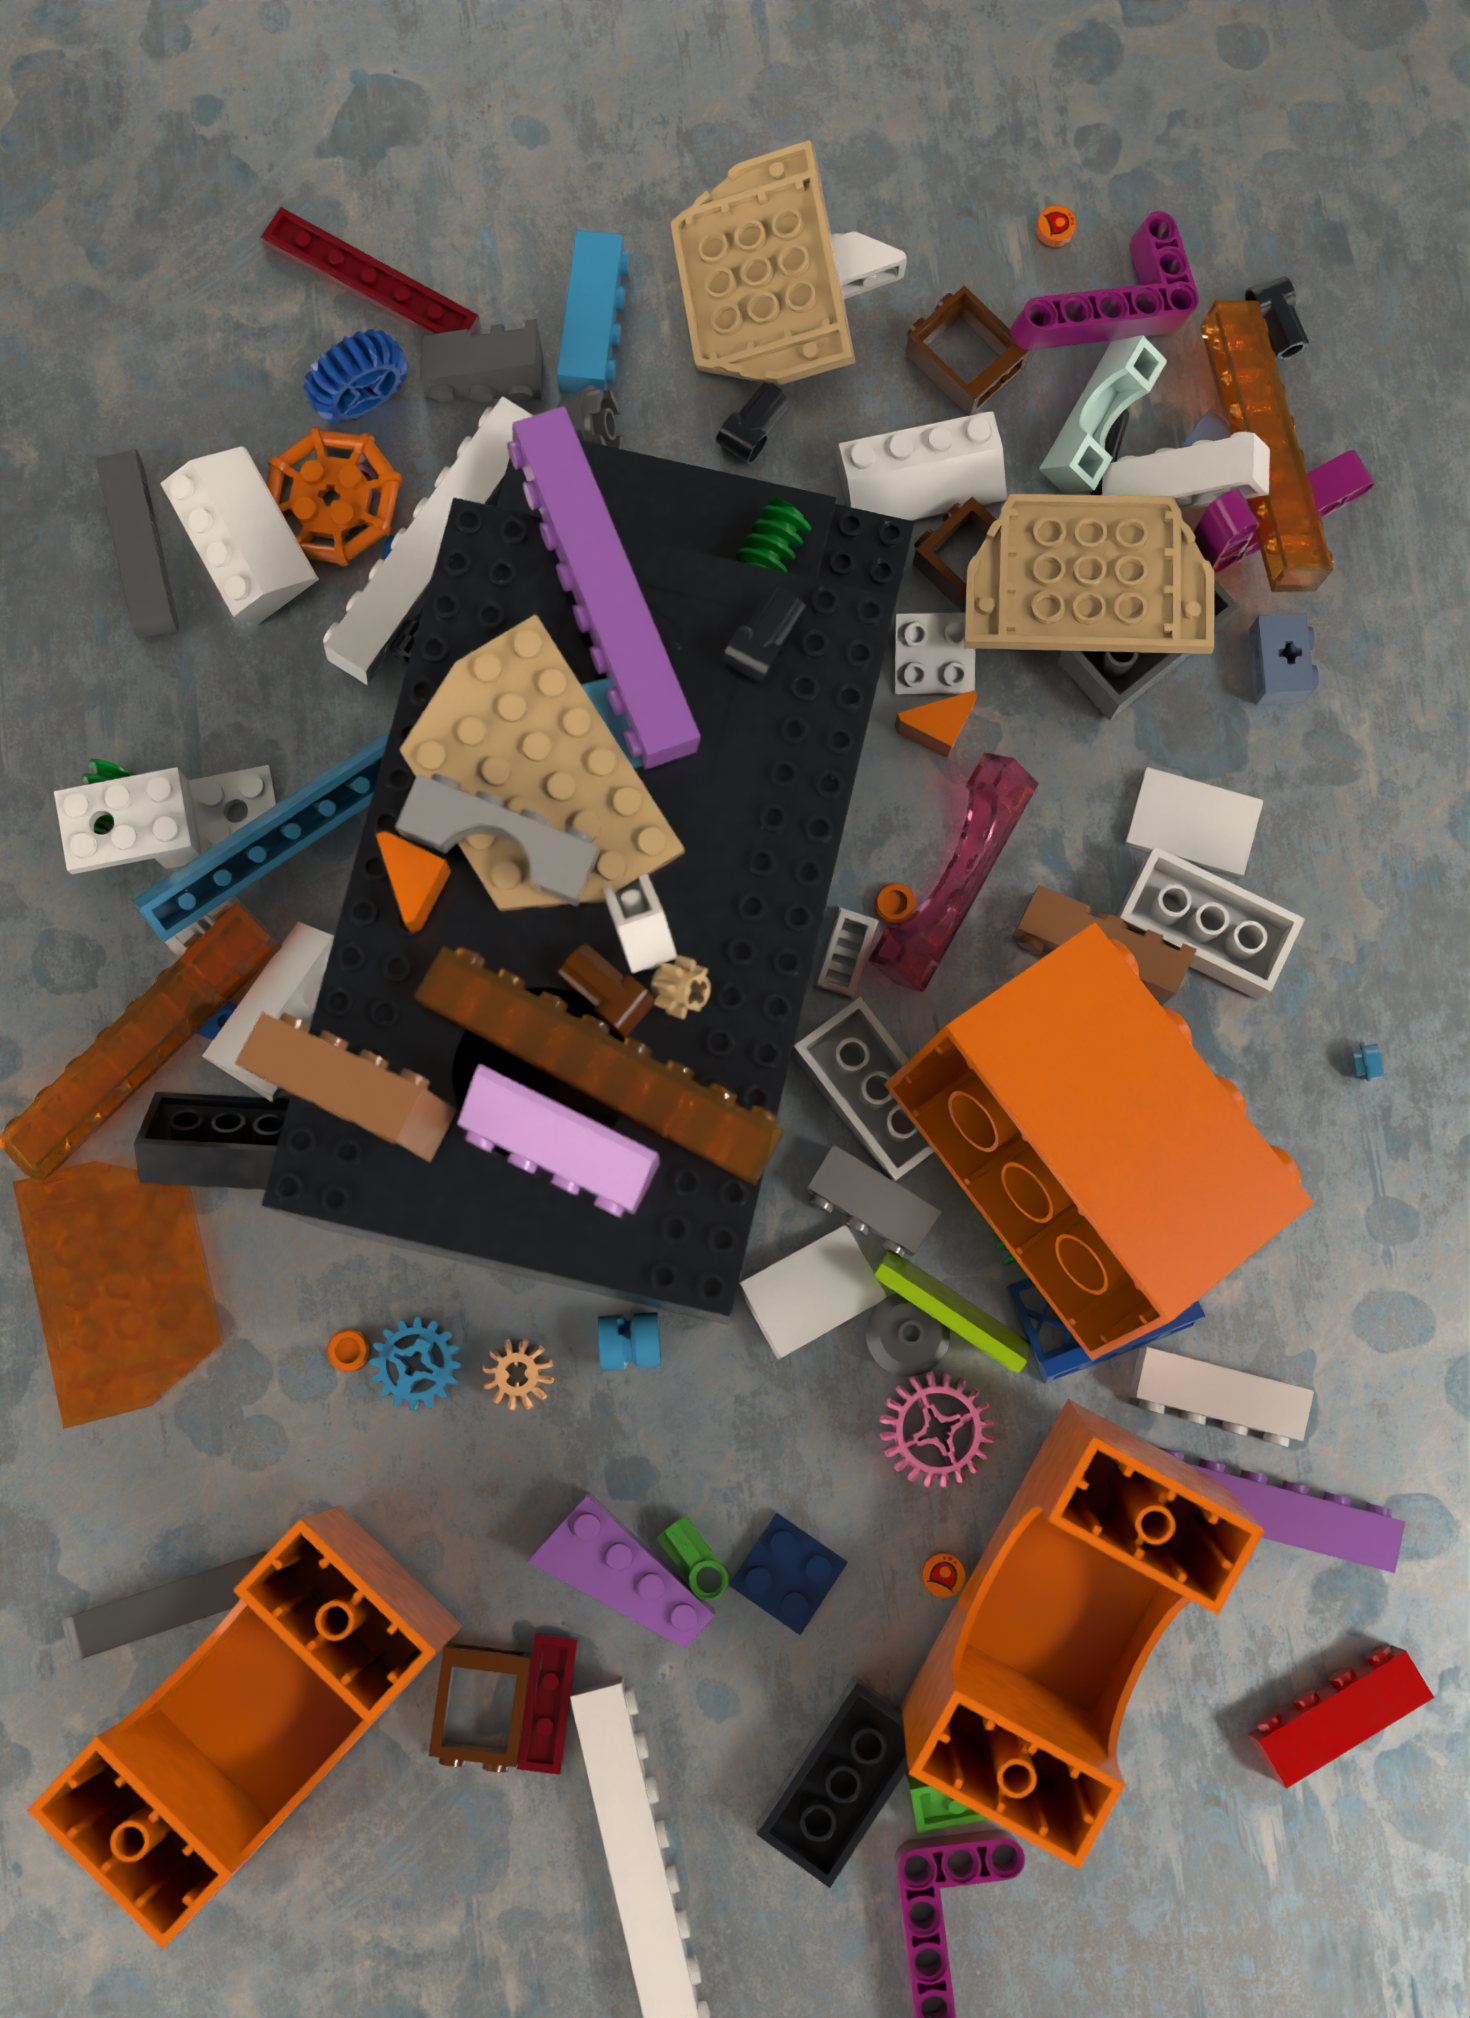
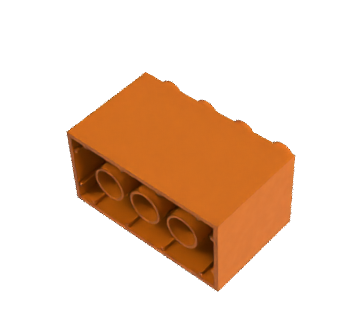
(1099, 1142)

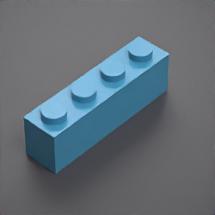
(592, 311)

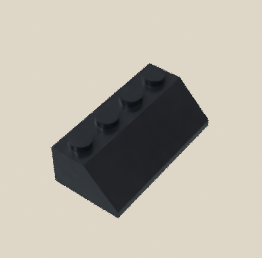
(209, 1140)

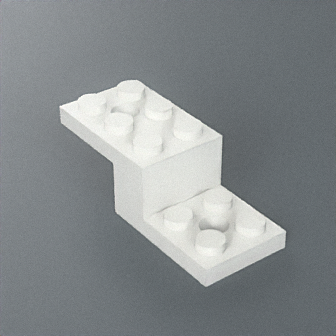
(157, 816)

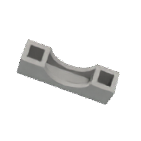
(443, 815)

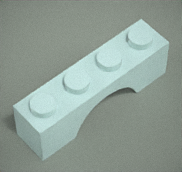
(1121, 377)

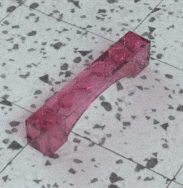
(996, 802)

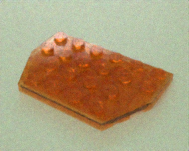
(116, 1287)

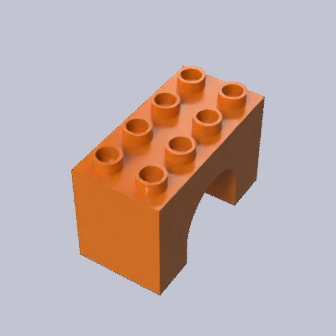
(1057, 1624)
(246, 1723)

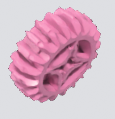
(969, 1413)

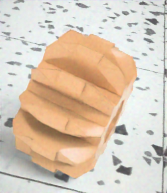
(504, 1375)

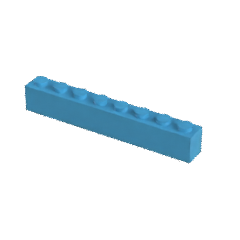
(263, 843)

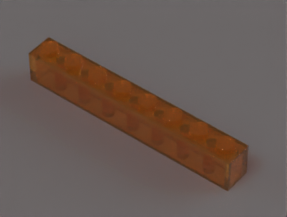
(1256, 403)
(138, 1043)
(599, 1064)

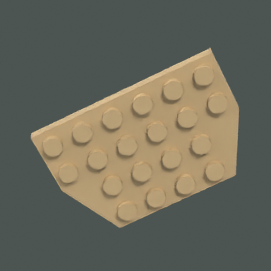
(763, 273)
(1090, 578)
(529, 734)

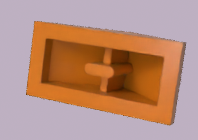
(937, 723)
(414, 877)

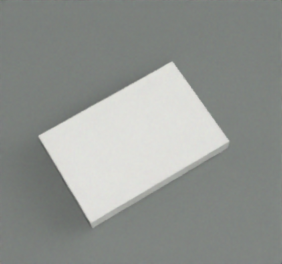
(1194, 822)
(811, 1291)

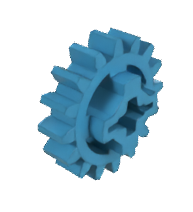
(408, 1382)

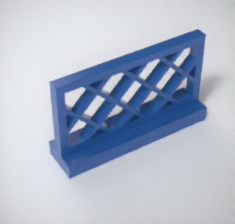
(1072, 1357)

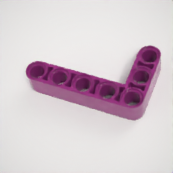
(1154, 308)
(1229, 525)
(926, 1888)

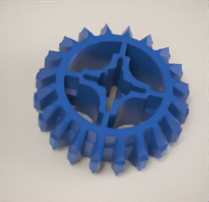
(355, 376)

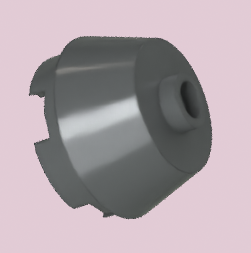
(593, 416)
(905, 1337)

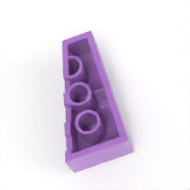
(616, 1568)

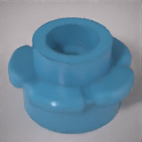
(1368, 1061)

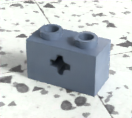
(1273, 677)

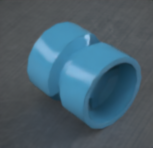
(629, 1341)

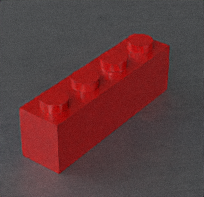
(1340, 1714)

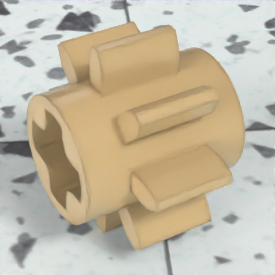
(680, 987)

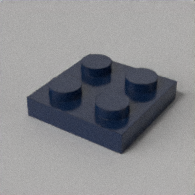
(788, 1573)

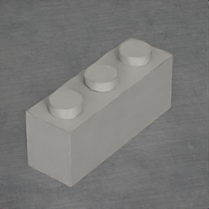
(872, 1202)

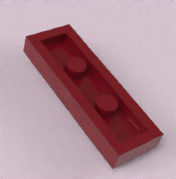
(547, 1703)

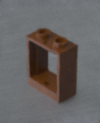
(988, 327)
(932, 566)
(486, 1660)

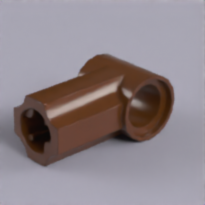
(616, 997)

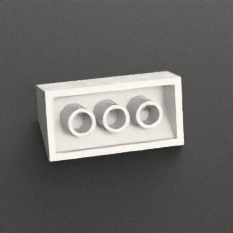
(925, 468)
(239, 533)
(285, 985)

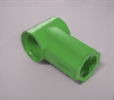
(691, 1554)

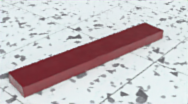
(365, 276)

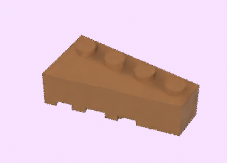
(1055, 919)
(347, 1084)

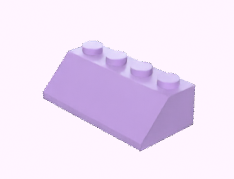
(558, 1141)

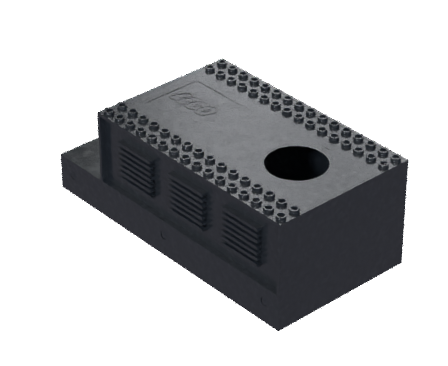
(745, 900)

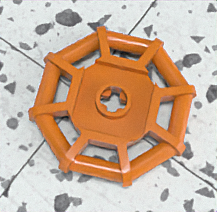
(347, 480)

